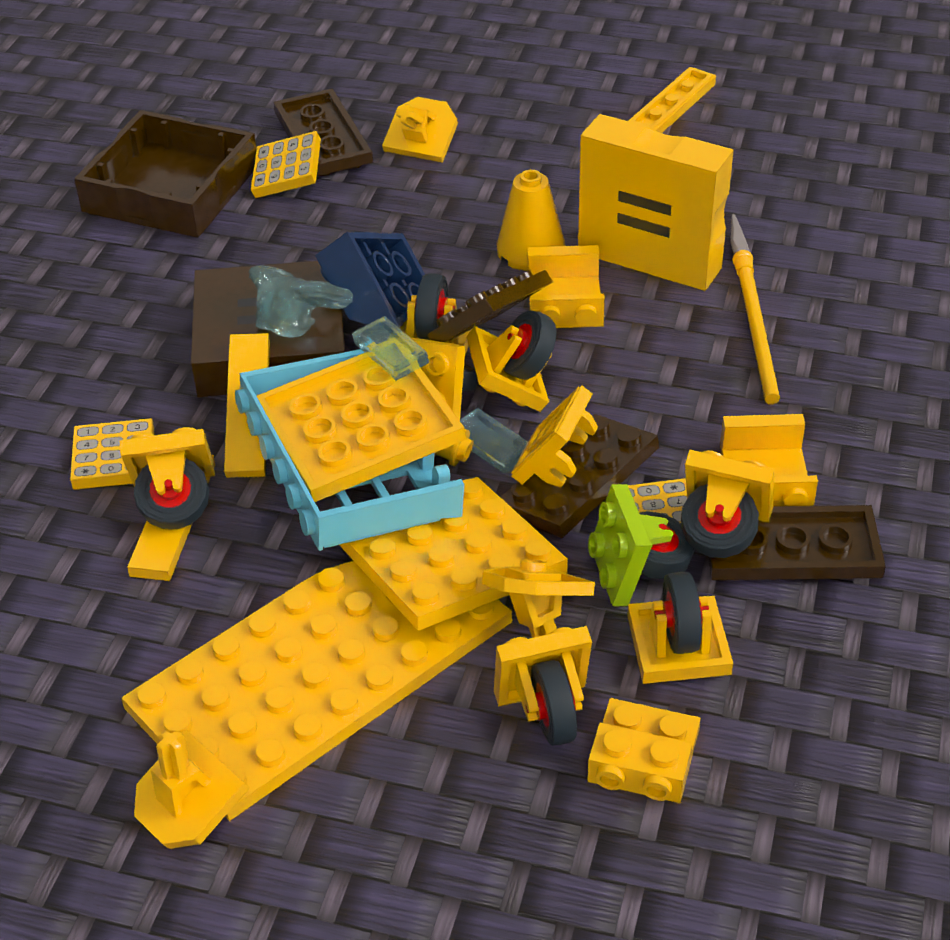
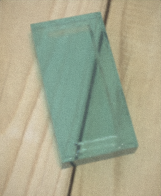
(390, 348)
(493, 440)

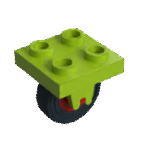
(634, 545)

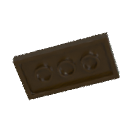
(323, 112)
(489, 305)
(601, 461)
(808, 545)

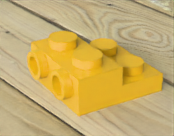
(643, 750)

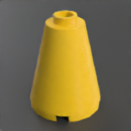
(528, 219)

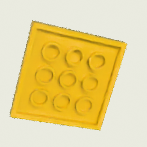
(358, 423)
(439, 566)

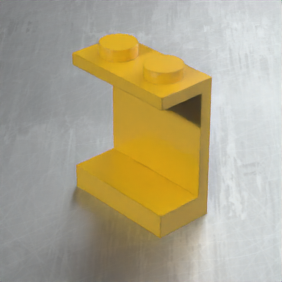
(575, 292)
(776, 444)

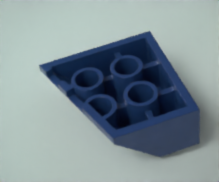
(376, 270)

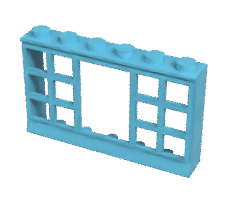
(432, 500)

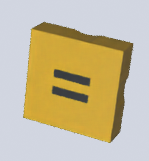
(654, 200)

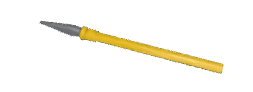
(743, 264)

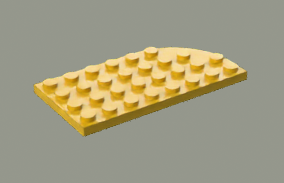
(303, 676)

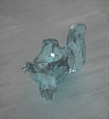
(292, 300)

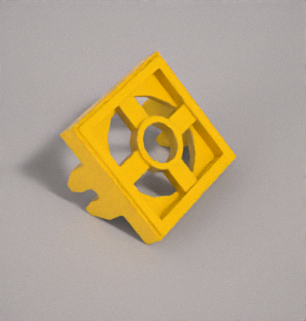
(543, 450)

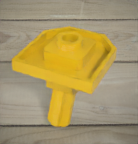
(421, 129)
(536, 592)
(185, 791)

